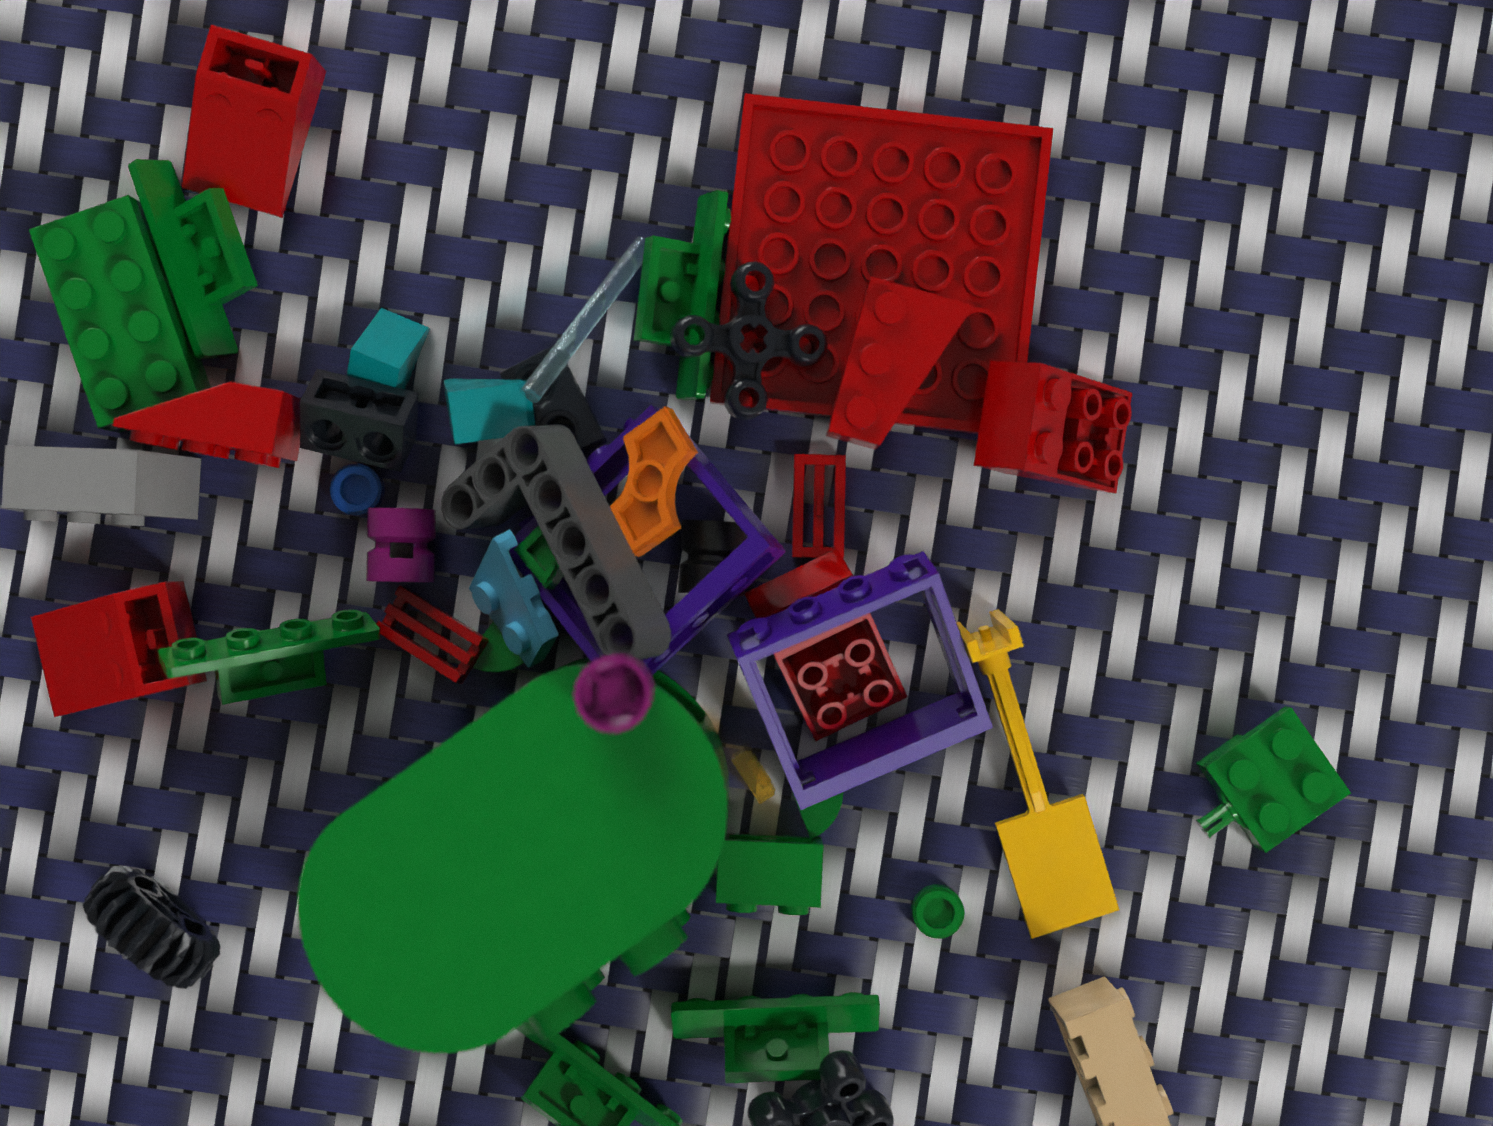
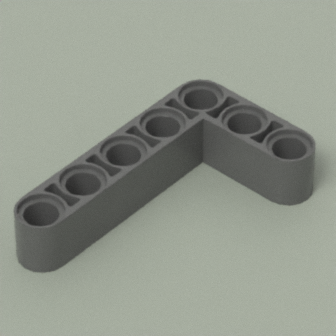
(551, 474)

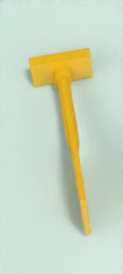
(1053, 845)

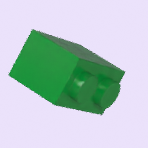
(770, 872)

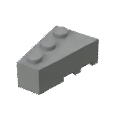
(98, 483)

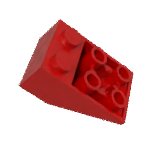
(250, 119)
(226, 417)
(1052, 426)
(110, 646)
(836, 673)

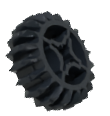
(151, 927)

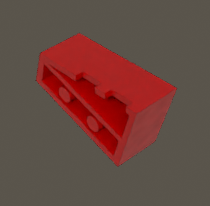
(890, 355)

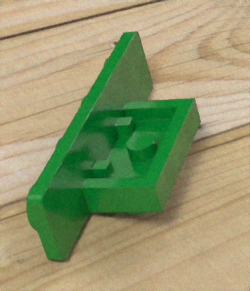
(198, 253)
(684, 281)
(270, 660)
(775, 1035)
(580, 1092)

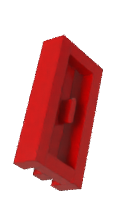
(819, 462)
(395, 613)

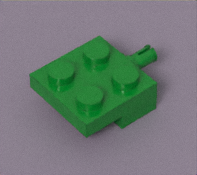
(1270, 781)

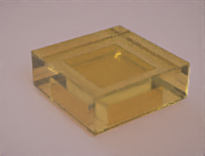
(754, 774)

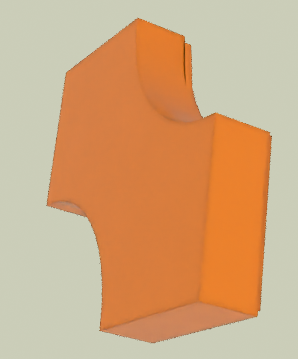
(657, 457)

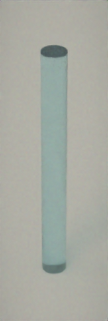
(584, 322)

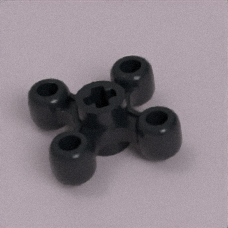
(770, 342)
(831, 1101)

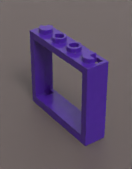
(708, 597)
(889, 744)

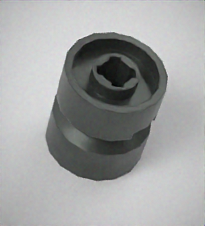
(706, 547)

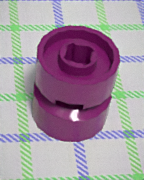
(401, 526)
(614, 692)

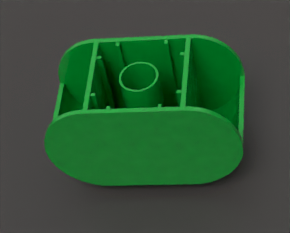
(516, 868)

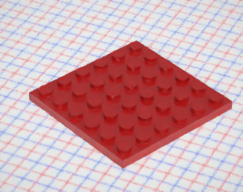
(893, 197)

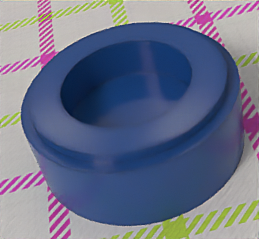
(357, 489)

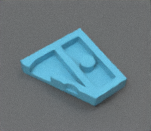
(513, 602)

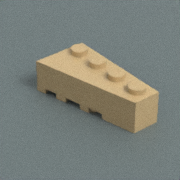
(1110, 1055)

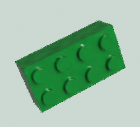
(117, 310)

